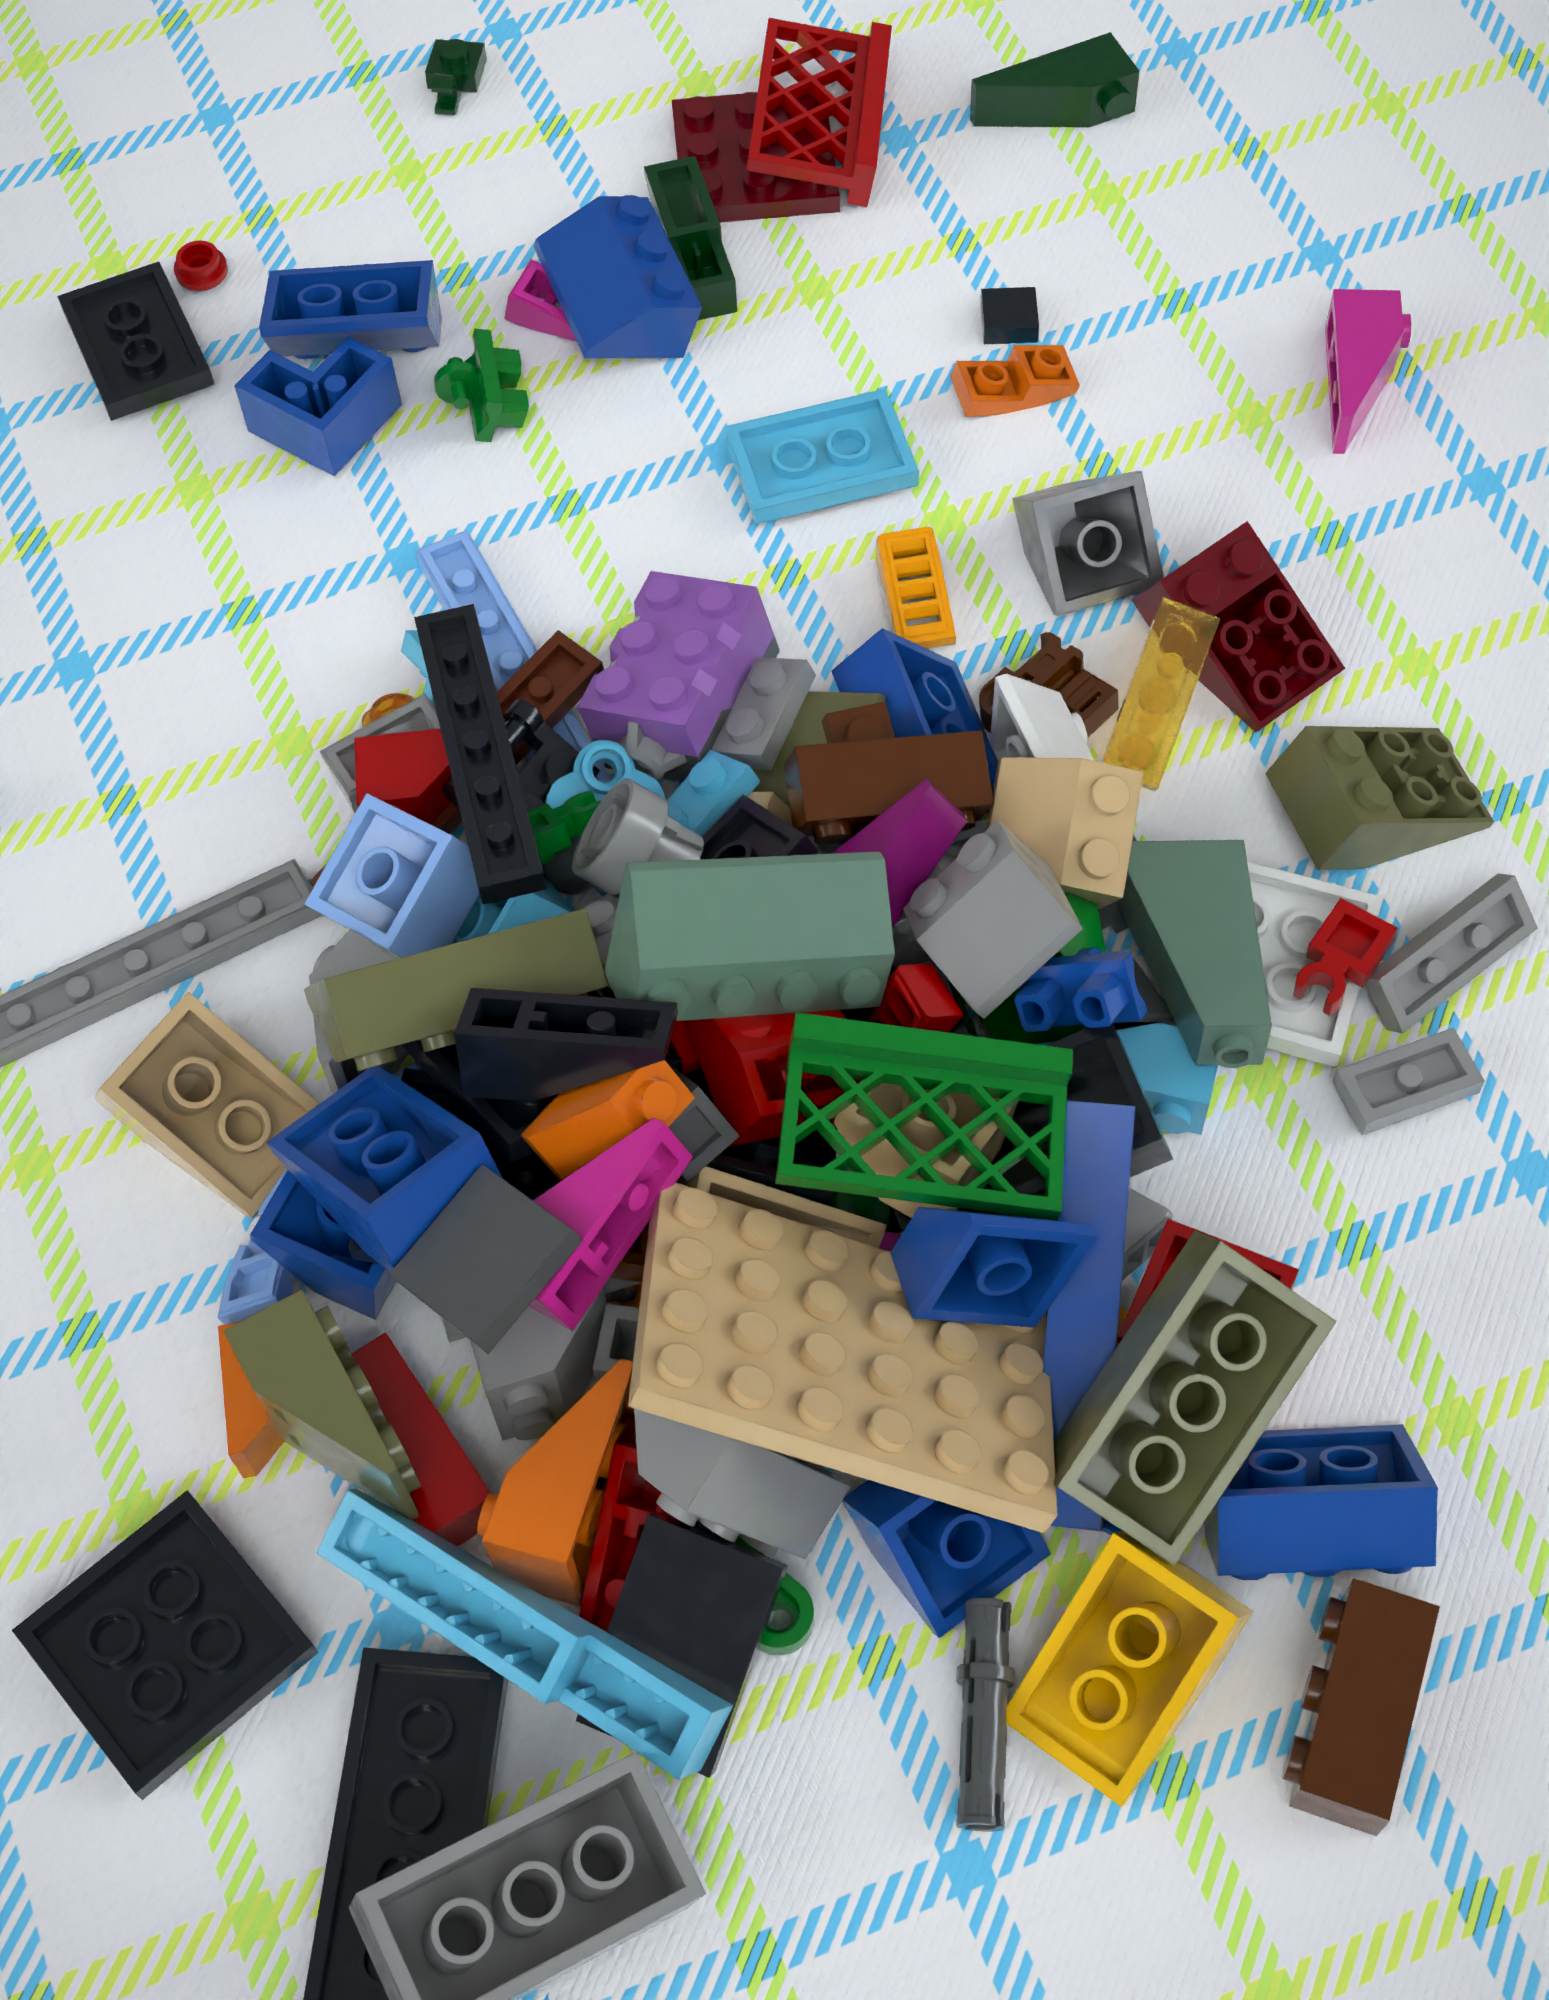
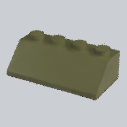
(425, 992)
(1187, 1395)

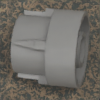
(628, 829)

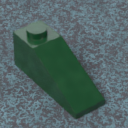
(1059, 89)

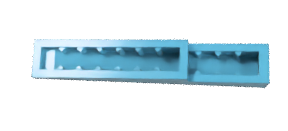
(526, 1635)

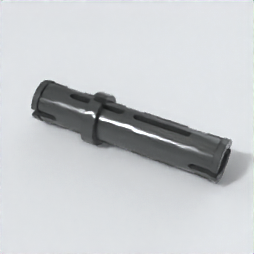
(983, 1737)

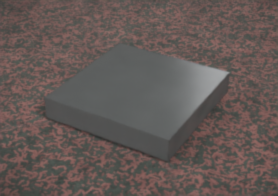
(486, 1258)

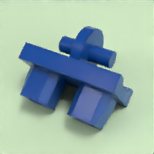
(1081, 990)

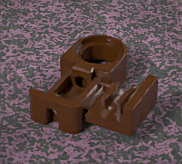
(1064, 673)

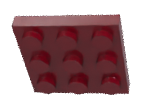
(719, 137)

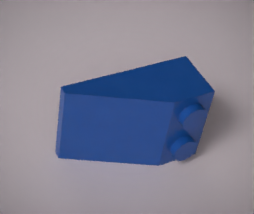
(381, 1161)

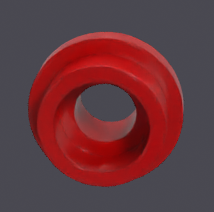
(200, 266)

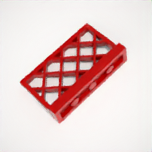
(860, 122)

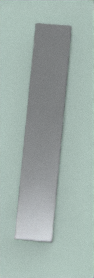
(152, 960)

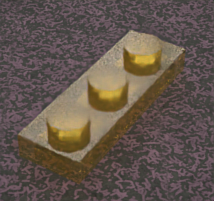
(1160, 690)

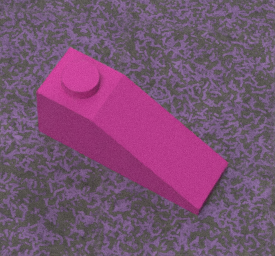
(1361, 350)
(608, 1209)

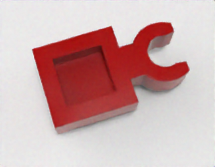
(1344, 948)

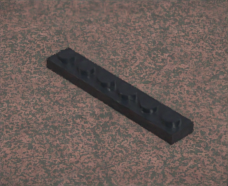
(479, 755)

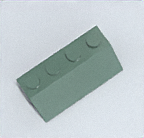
(754, 934)

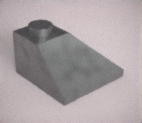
(1090, 540)

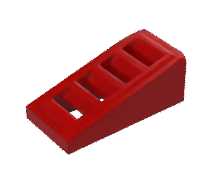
(921, 991)

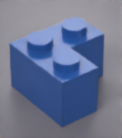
(322, 412)

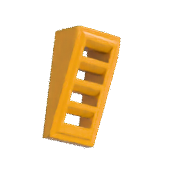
(910, 555)

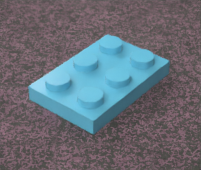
(821, 456)

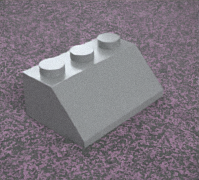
(737, 1486)

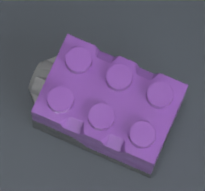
(677, 671)

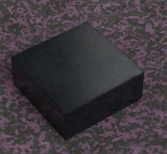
(1009, 315)

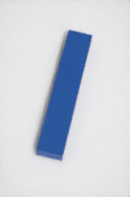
(1087, 1308)

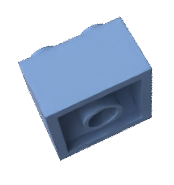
(397, 881)

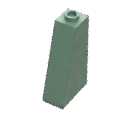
(1201, 943)

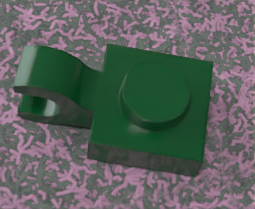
(452, 69)

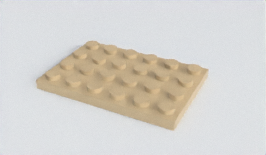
(817, 1357)

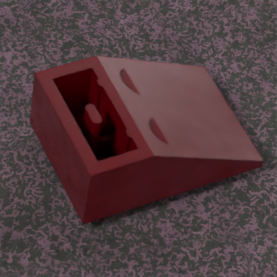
(1266, 642)

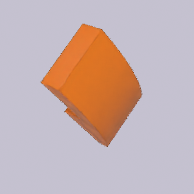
(1026, 380)

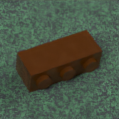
(850, 784)
(1361, 1706)

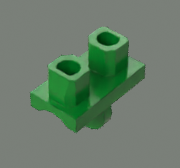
(478, 385)

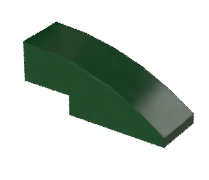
(694, 232)

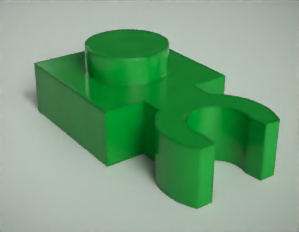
(556, 826)

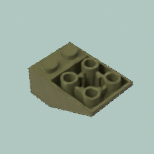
(1374, 793)
(323, 1398)

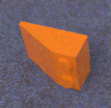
(553, 1496)

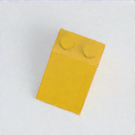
(1125, 1665)

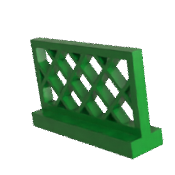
(928, 1061)

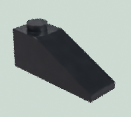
(552, 1043)

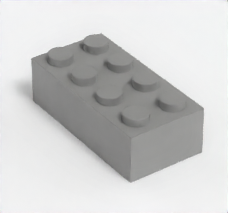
(530, 1893)

